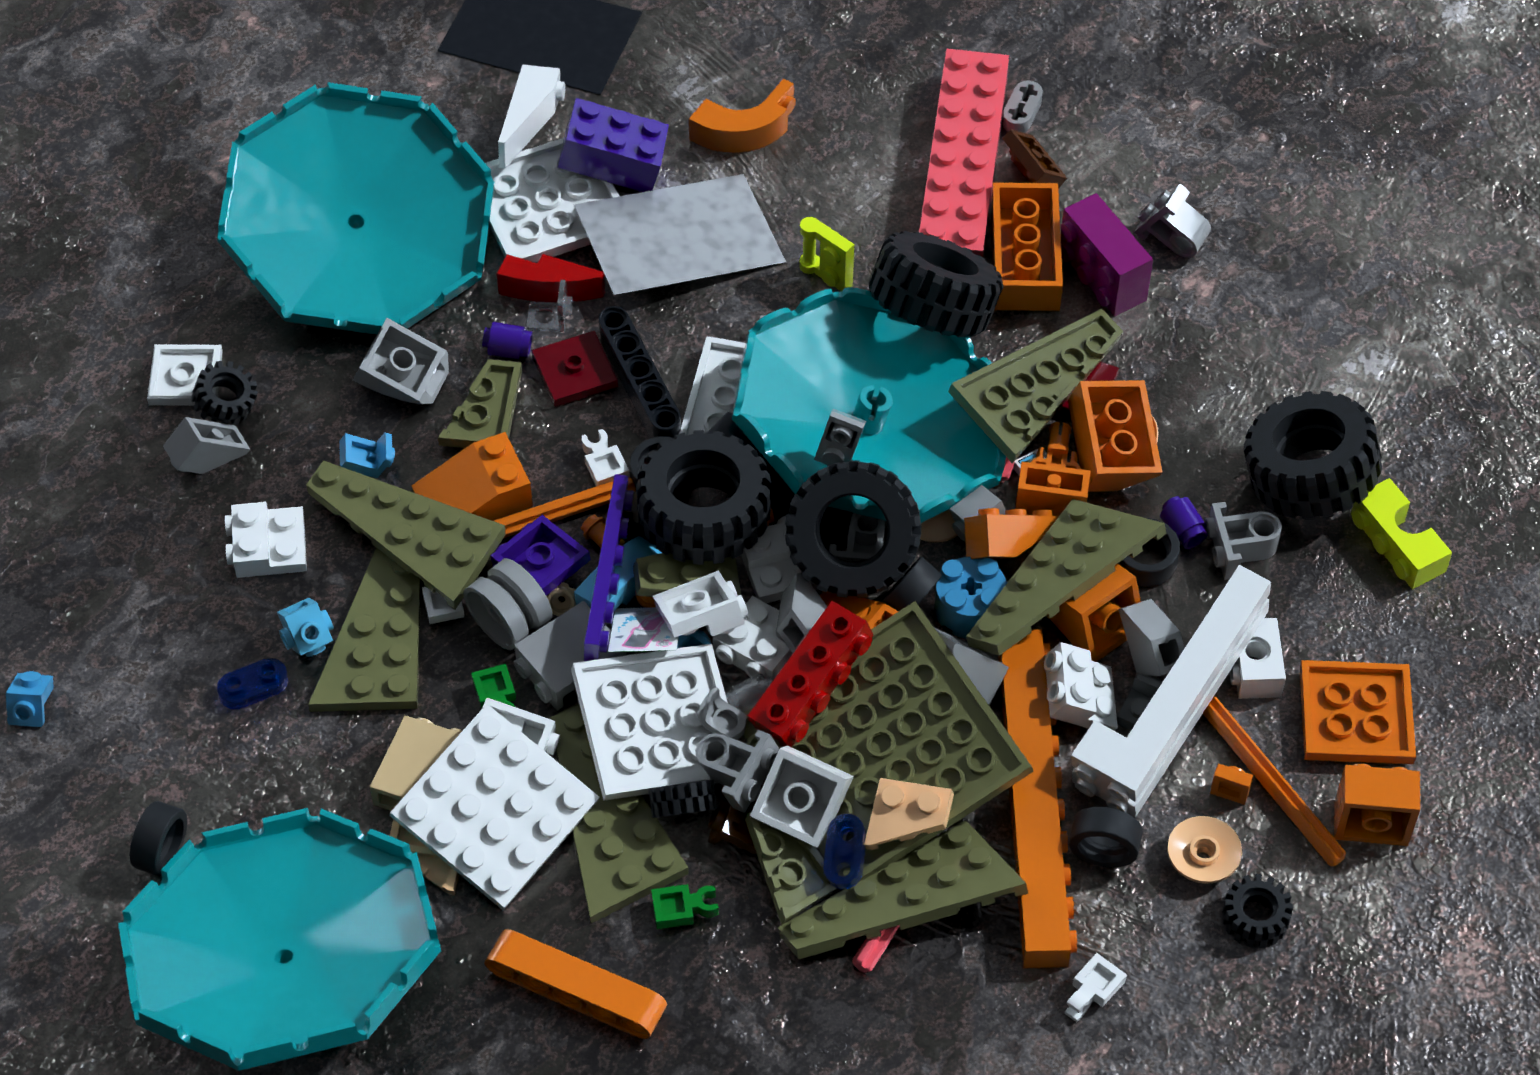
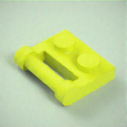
(836, 254)

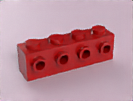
(811, 675)

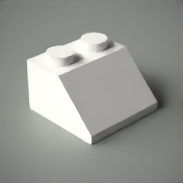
(801, 795)

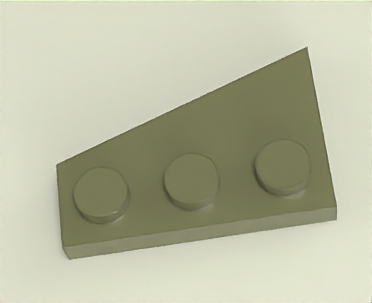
(487, 407)
(662, 572)
(790, 869)

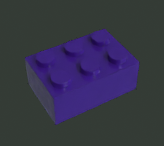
(613, 146)

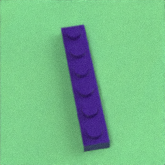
(606, 580)

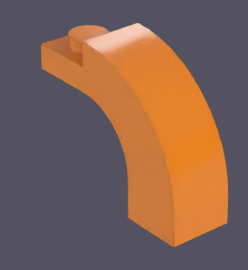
(745, 129)

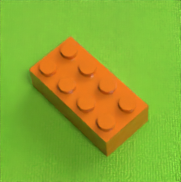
(1027, 245)

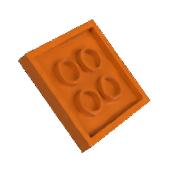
(1357, 712)

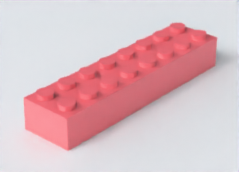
(965, 148)

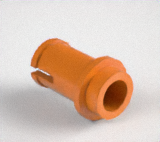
(594, 529)

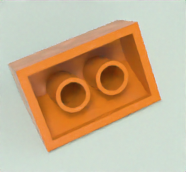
(1114, 433)

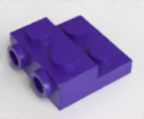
(544, 553)

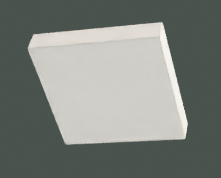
(176, 372)

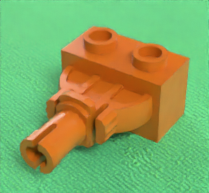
(1053, 480)

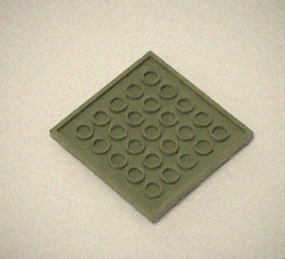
(912, 720)

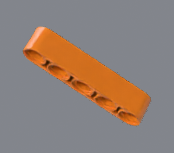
(576, 983)

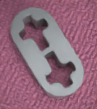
(1017, 105)

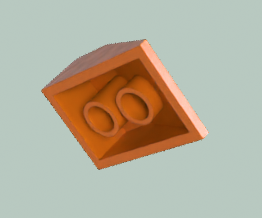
(481, 480)

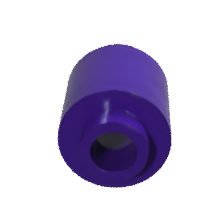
(507, 340)
(1185, 521)

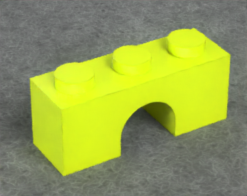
(1413, 556)

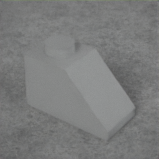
(204, 445)

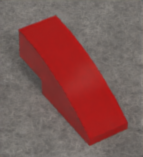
(541, 280)

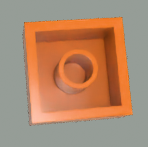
(1377, 804)

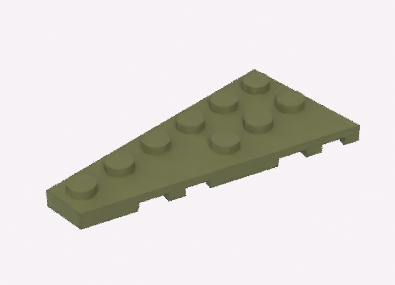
(1028, 387)
(416, 532)
(1063, 565)
(377, 647)
(617, 841)
(915, 890)

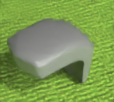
(721, 717)

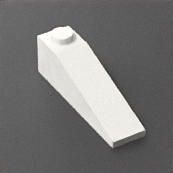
(530, 109)

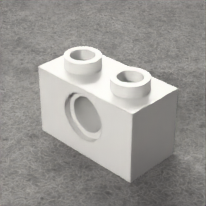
(1264, 676)

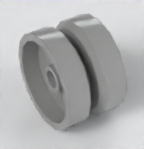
(508, 603)

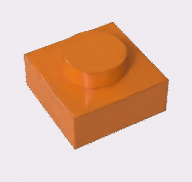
(1231, 783)

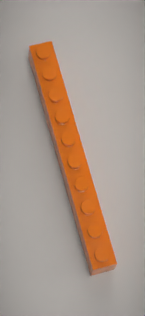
(1037, 810)

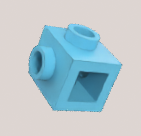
(305, 616)

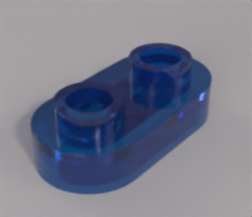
(253, 683)
(844, 853)

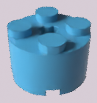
(966, 592)

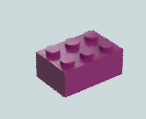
(1105, 255)

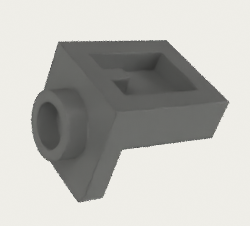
(1137, 700)

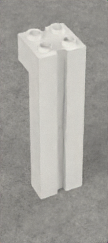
(1130, 767)

